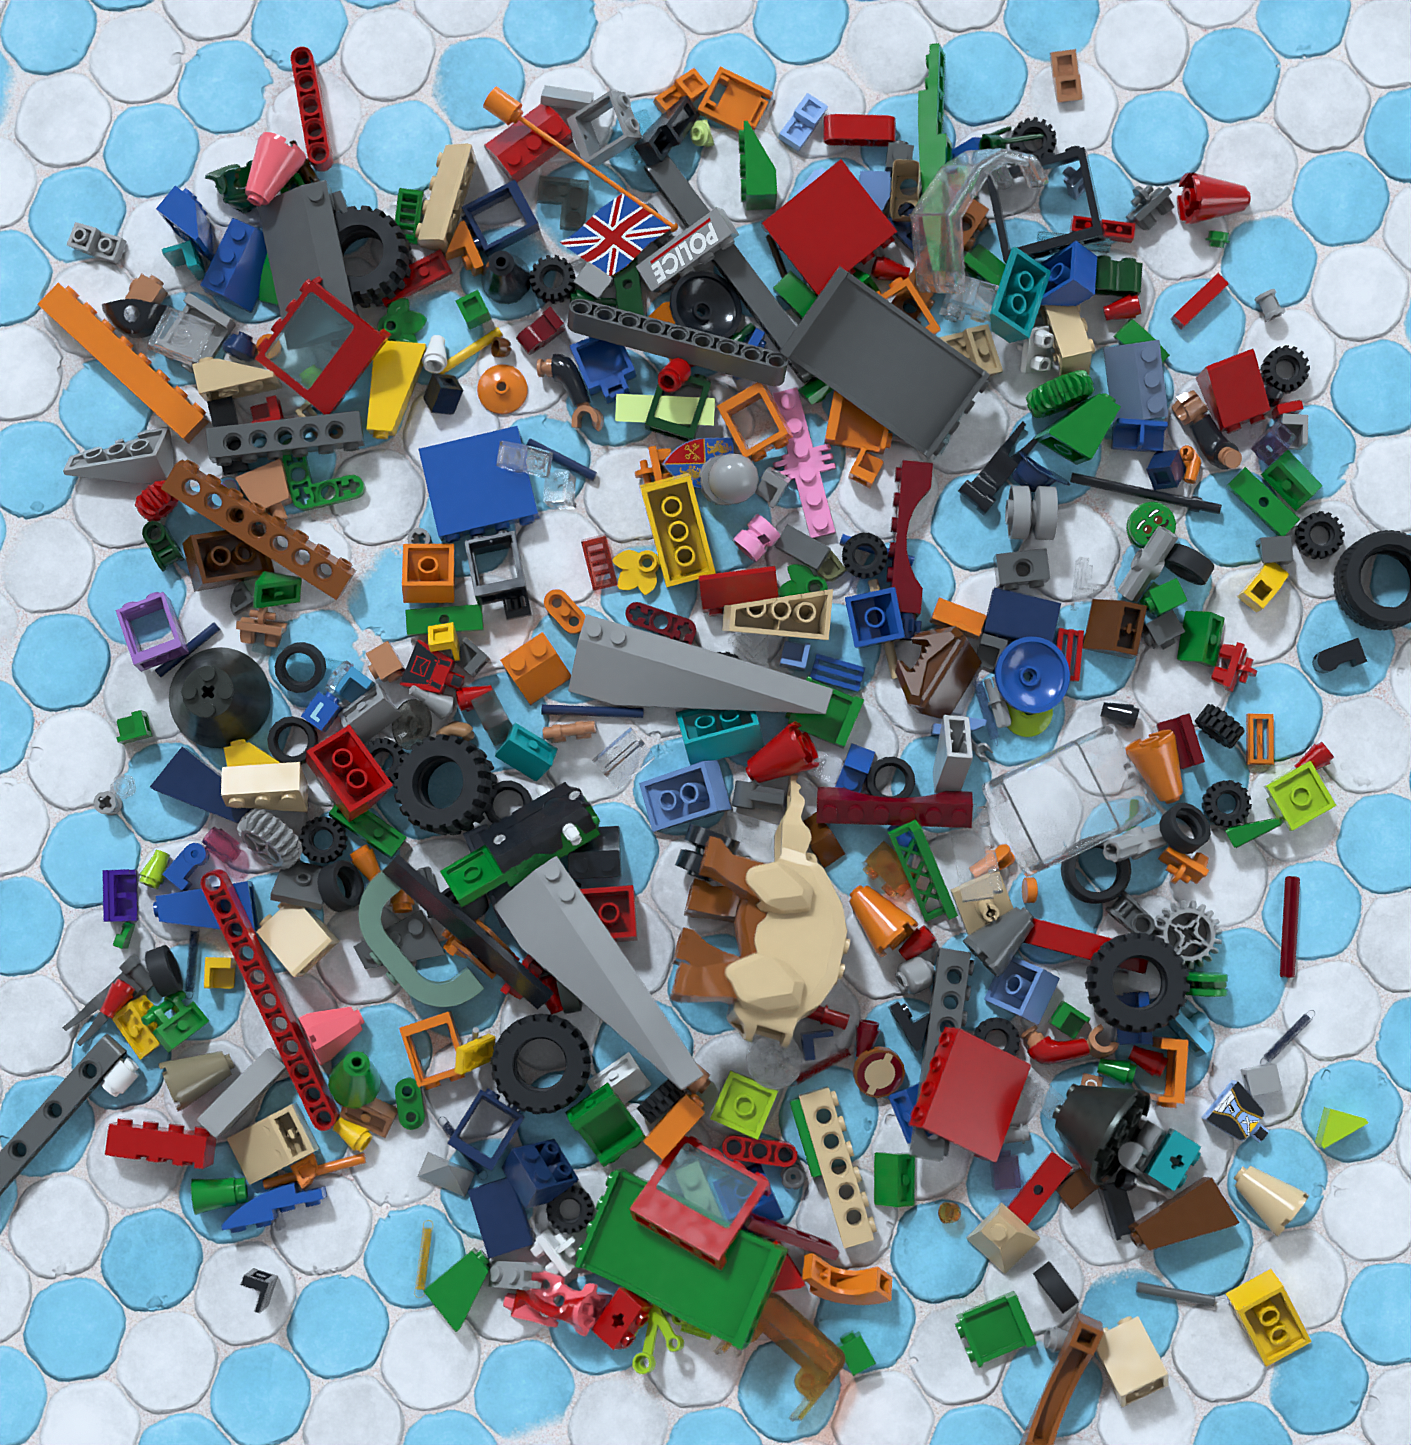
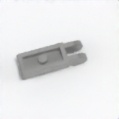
(513, 1275)

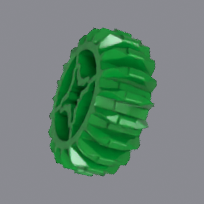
(1060, 394)

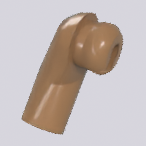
(458, 729)

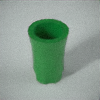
(217, 1193)

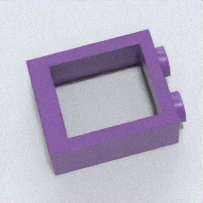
(158, 654)

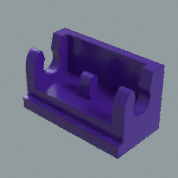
(120, 895)

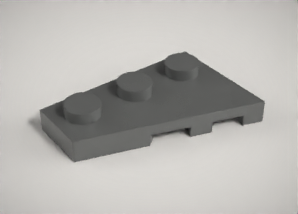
(411, 935)

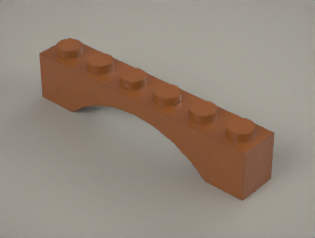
(1069, 1366)

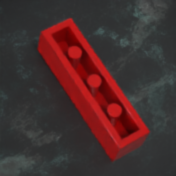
(1114, 230)
(1199, 301)

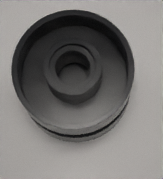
(698, 837)

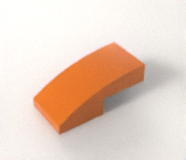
(688, 84)

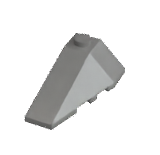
(133, 461)

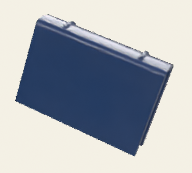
(1020, 616)
(500, 1217)

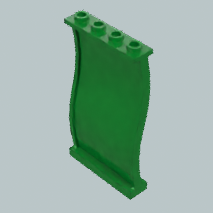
(714, 1300)

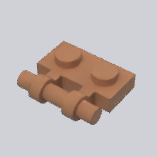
(559, 732)

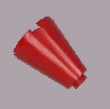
(1209, 198)
(783, 755)

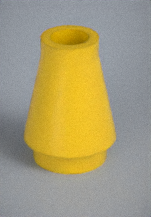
(353, 1134)

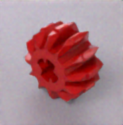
(155, 503)

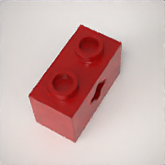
(611, 1325)

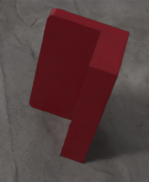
(1186, 739)

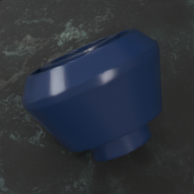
(240, 347)

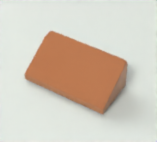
(376, 1116)

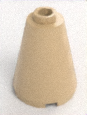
(1270, 1197)

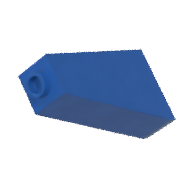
(194, 910)

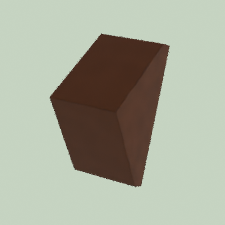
(823, 842)

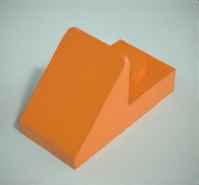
(464, 245)

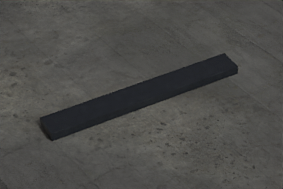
(468, 932)

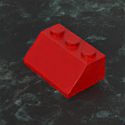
(522, 150)
(736, 588)
(348, 772)

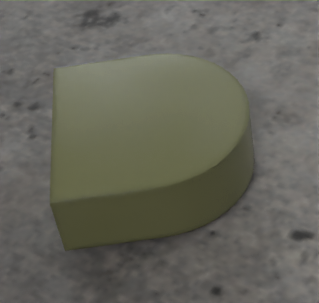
(831, 568)

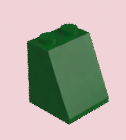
(1081, 429)

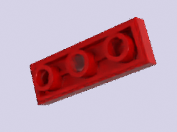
(1049, 1176)

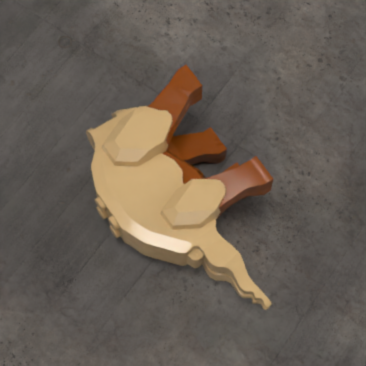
(785, 931)

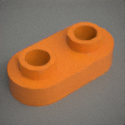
(565, 611)

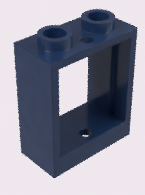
(491, 199)
(493, 1099)

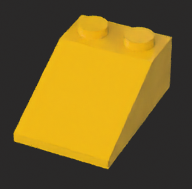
(1268, 1317)

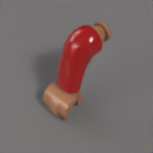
(1052, 1052)

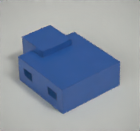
(603, 367)

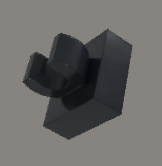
(517, 608)

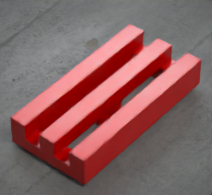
(1078, 654)

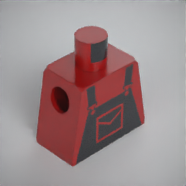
(430, 671)

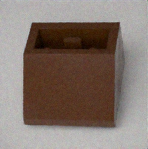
(1114, 627)

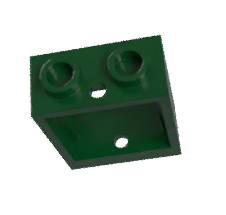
(672, 429)

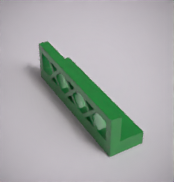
(932, 871)

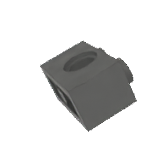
(1034, 560)

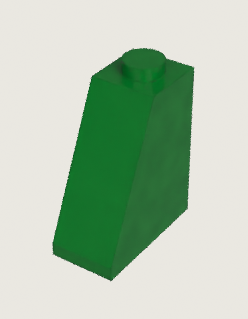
(458, 1287)

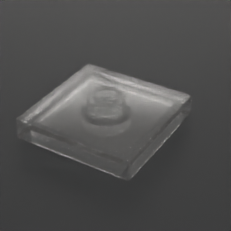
(181, 336)

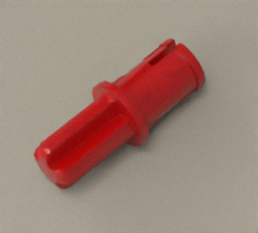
(830, 1017)

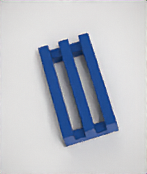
(858, 679)

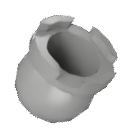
(728, 479)

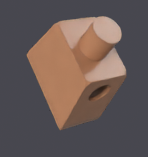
(267, 487)

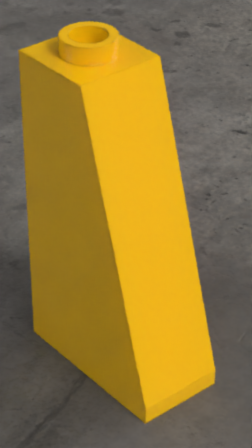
(392, 384)

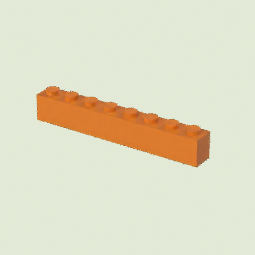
(123, 363)

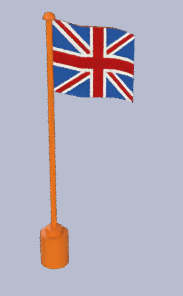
(616, 230)

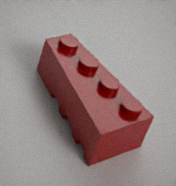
(161, 1143)

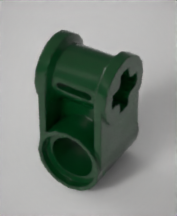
(164, 549)

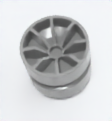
(1023, 512)

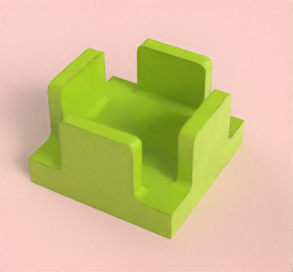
(1299, 796)
(743, 1104)

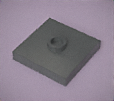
(298, 886)

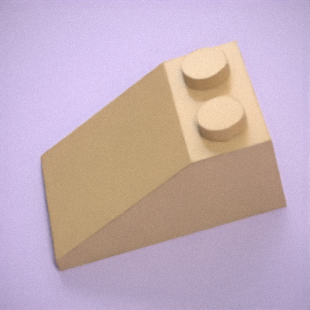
(224, 378)

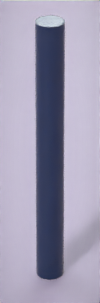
(596, 711)

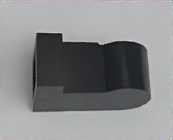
(1332, 657)

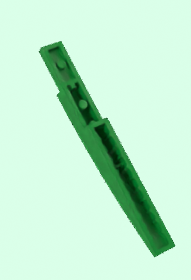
(934, 146)

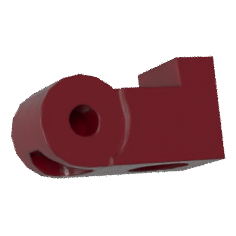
(541, 331)

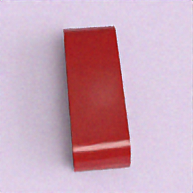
(859, 130)
(771, 1156)

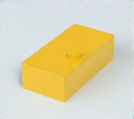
(677, 529)

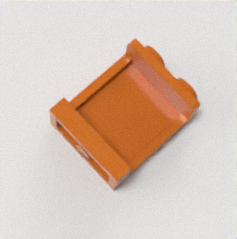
(854, 428)
(1175, 1071)

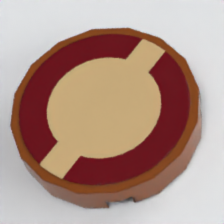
(878, 1072)

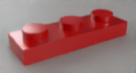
(423, 274)

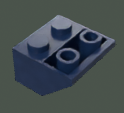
(539, 1172)

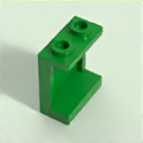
(836, 723)
(605, 1124)
(994, 1328)

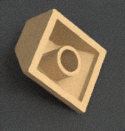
(1003, 1238)

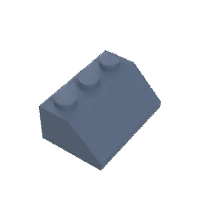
(1136, 380)

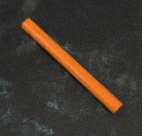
(322, 1169)

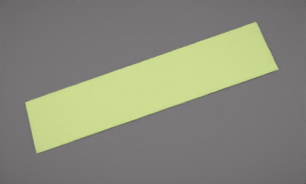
(670, 408)

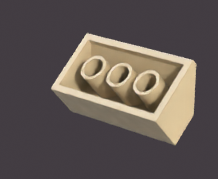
(447, 197)

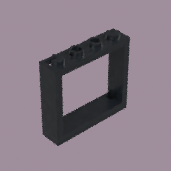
(1055, 244)

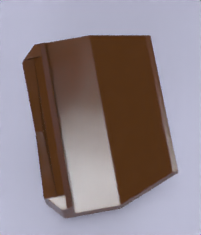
(940, 673)

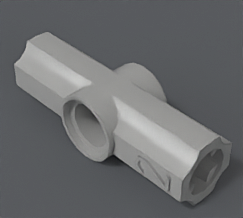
(1147, 563)
(1134, 843)

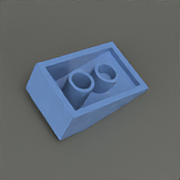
(685, 795)

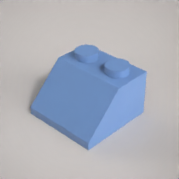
(1023, 990)

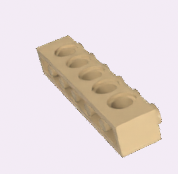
(850, 1233)

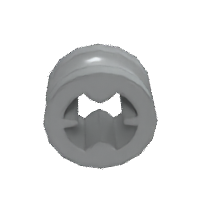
(418, 531)

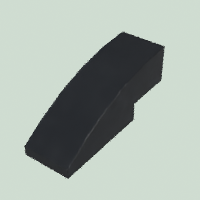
(667, 131)

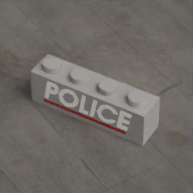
(688, 250)

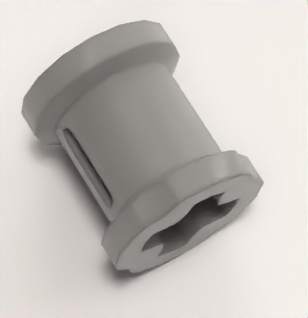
(1269, 305)
(100, 805)

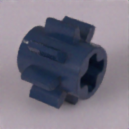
(910, 625)

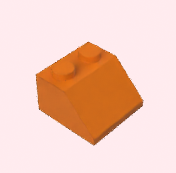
(428, 573)
(536, 668)

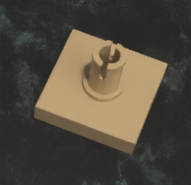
(981, 912)

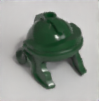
(231, 184)

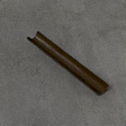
(776, 255)

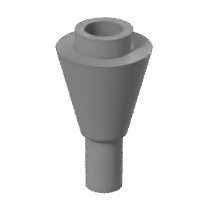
(439, 704)

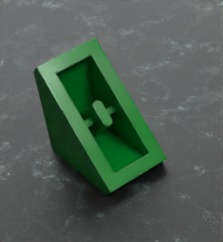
(276, 590)

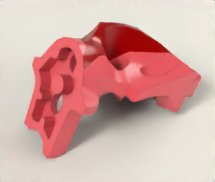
(579, 1308)

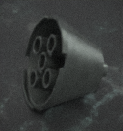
(239, 699)
(1097, 1123)

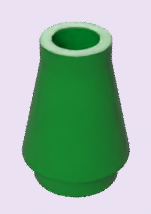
(1117, 1070)

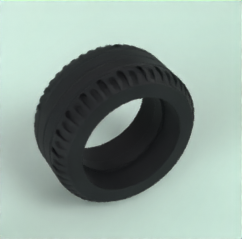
(1078, 891)

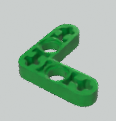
(315, 490)

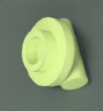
(701, 134)

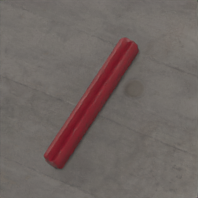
(1289, 927)

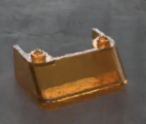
(805, 1344)

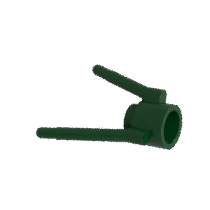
(994, 141)

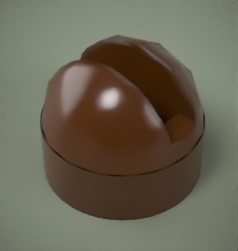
(500, 347)

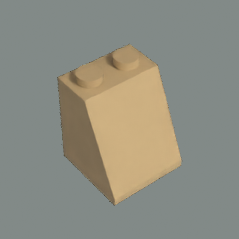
(296, 937)
(1131, 1361)

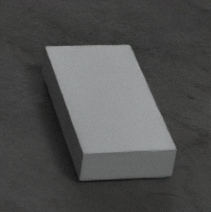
(565, 97)

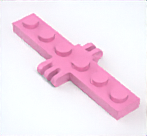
(805, 464)

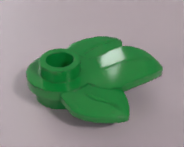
(405, 321)
(801, 581)

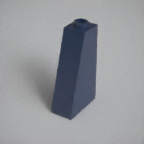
(197, 784)

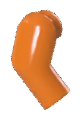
(1192, 463)

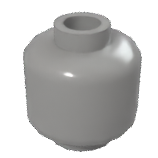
(914, 975)

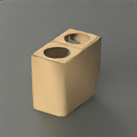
(905, 170)

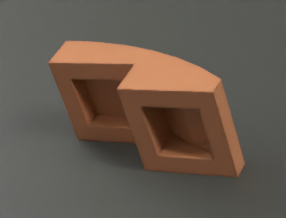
(1065, 75)

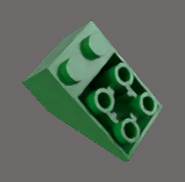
(760, 180)

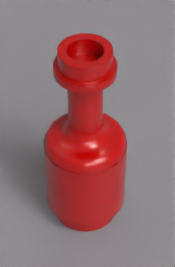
(674, 374)

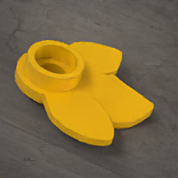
(634, 573)

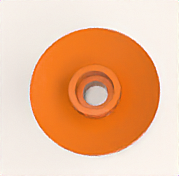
(502, 401)

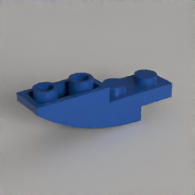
(264, 1207)

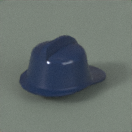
(1033, 474)

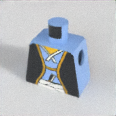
(1237, 1113)

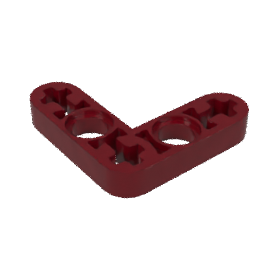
(670, 631)

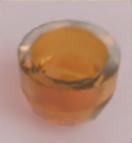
(949, 1212)

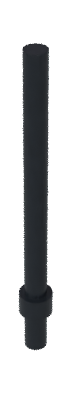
(1193, 504)

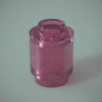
(222, 845)

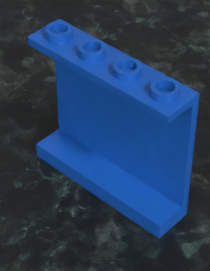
(471, 491)

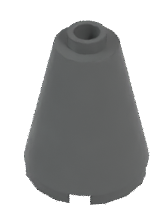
(1000, 939)

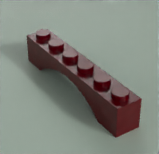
(914, 484)
(942, 809)

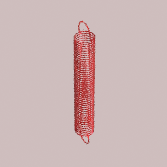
(829, 1062)

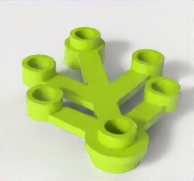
(656, 1320)

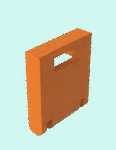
(739, 102)

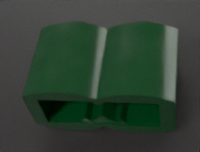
(1118, 277)

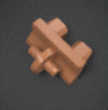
(250, 626)

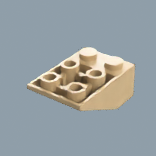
(273, 1143)

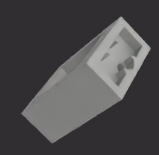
(585, 136)

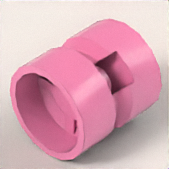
(756, 538)

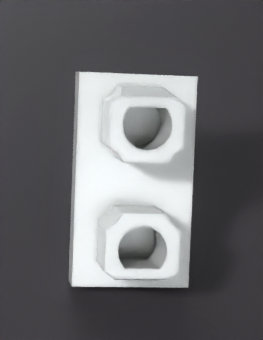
(1035, 350)
(557, 1249)

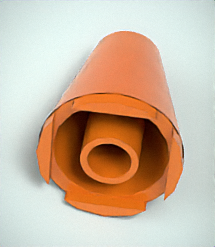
(1158, 764)
(881, 919)

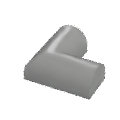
(1139, 1153)

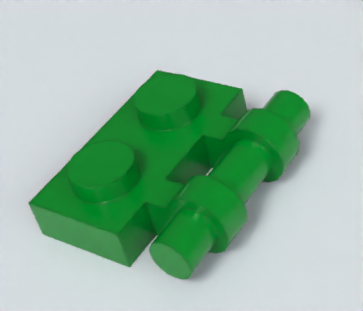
(180, 1026)

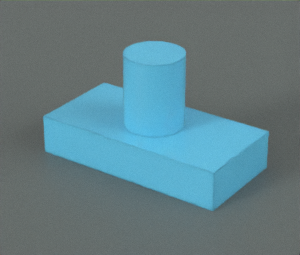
(1190, 1031)

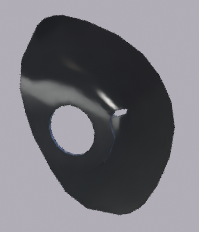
(145, 325)

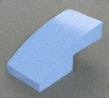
(803, 122)

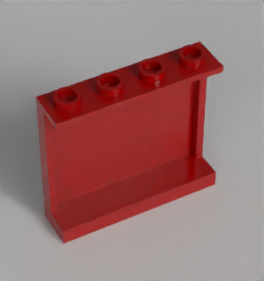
(829, 227)
(970, 1093)

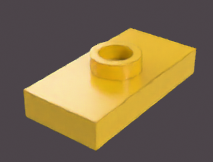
(474, 1054)

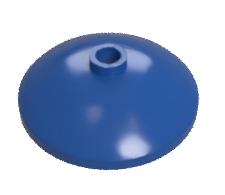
(1047, 672)

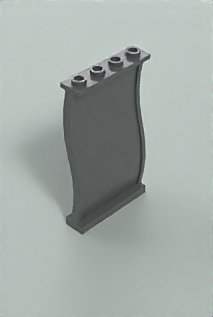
(885, 363)

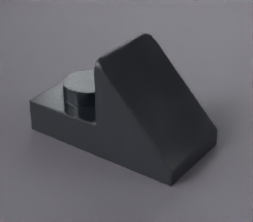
(913, 1030)

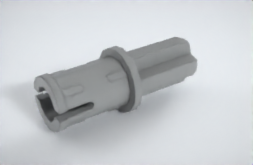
(997, 704)

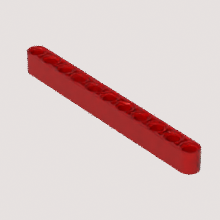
(270, 1012)

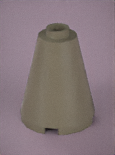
(195, 1076)

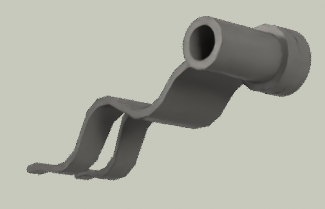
(133, 974)

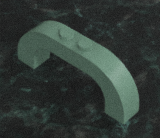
(384, 950)

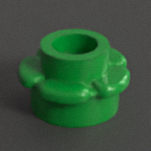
(1217, 239)

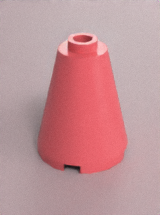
(272, 168)

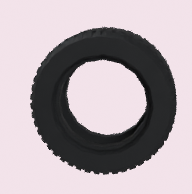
(1349, 587)

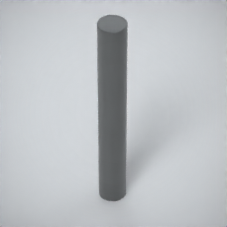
(1173, 1293)

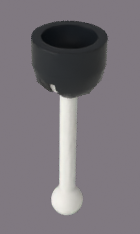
(1127, 1181)

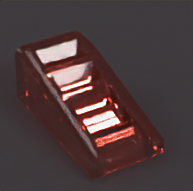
(600, 539)

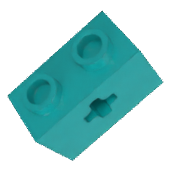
(1161, 1167)

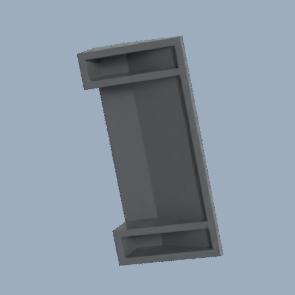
(304, 243)

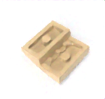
(977, 346)

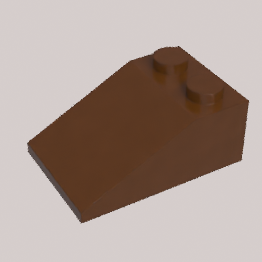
(223, 560)

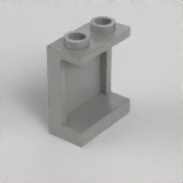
(223, 325)

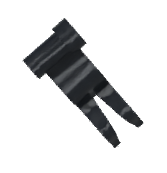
(995, 473)

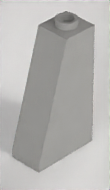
(242, 1093)

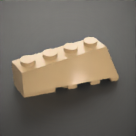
(788, 616)

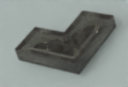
(569, 193)

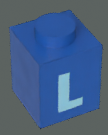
(322, 711)

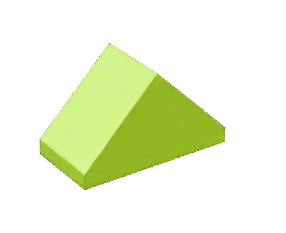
(1335, 1126)

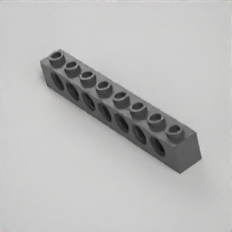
(946, 961)

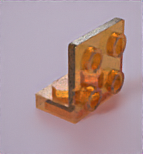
(886, 867)

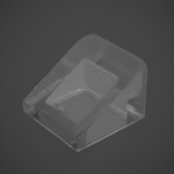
(828, 768)

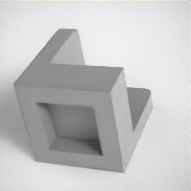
(593, 280)
(1299, 426)
(772, 486)
(1261, 1079)

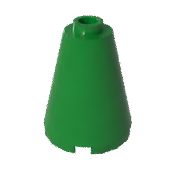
(354, 1081)

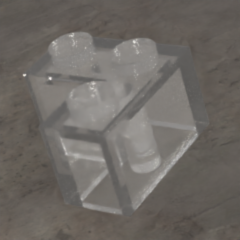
(974, 302)

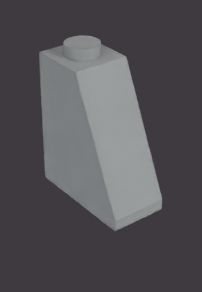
(952, 754)

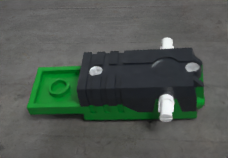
(524, 841)

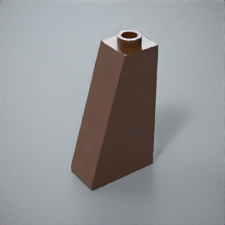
(1187, 1215)

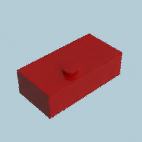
(615, 909)

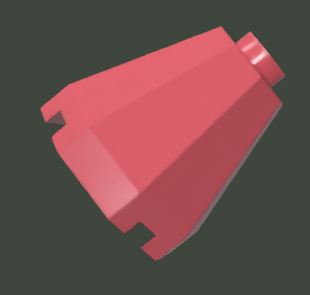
(330, 1031)

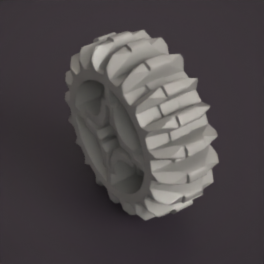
(270, 838)
(1193, 924)

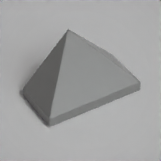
(446, 1174)

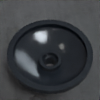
(710, 296)

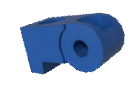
(185, 864)

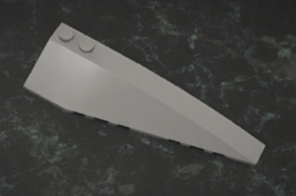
(654, 671)
(570, 942)

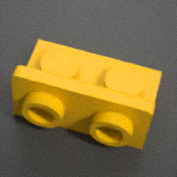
(135, 1032)

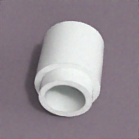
(120, 1076)

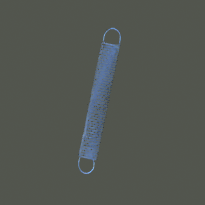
(989, 710)

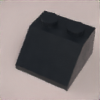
(597, 857)

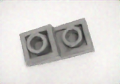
(96, 243)

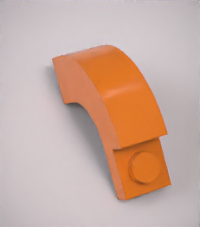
(846, 1286)

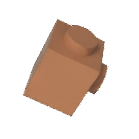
(147, 289)
(385, 663)

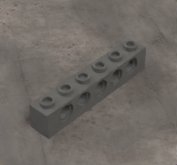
(220, 438)

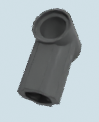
(751, 796)

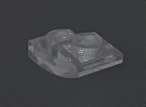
(524, 459)

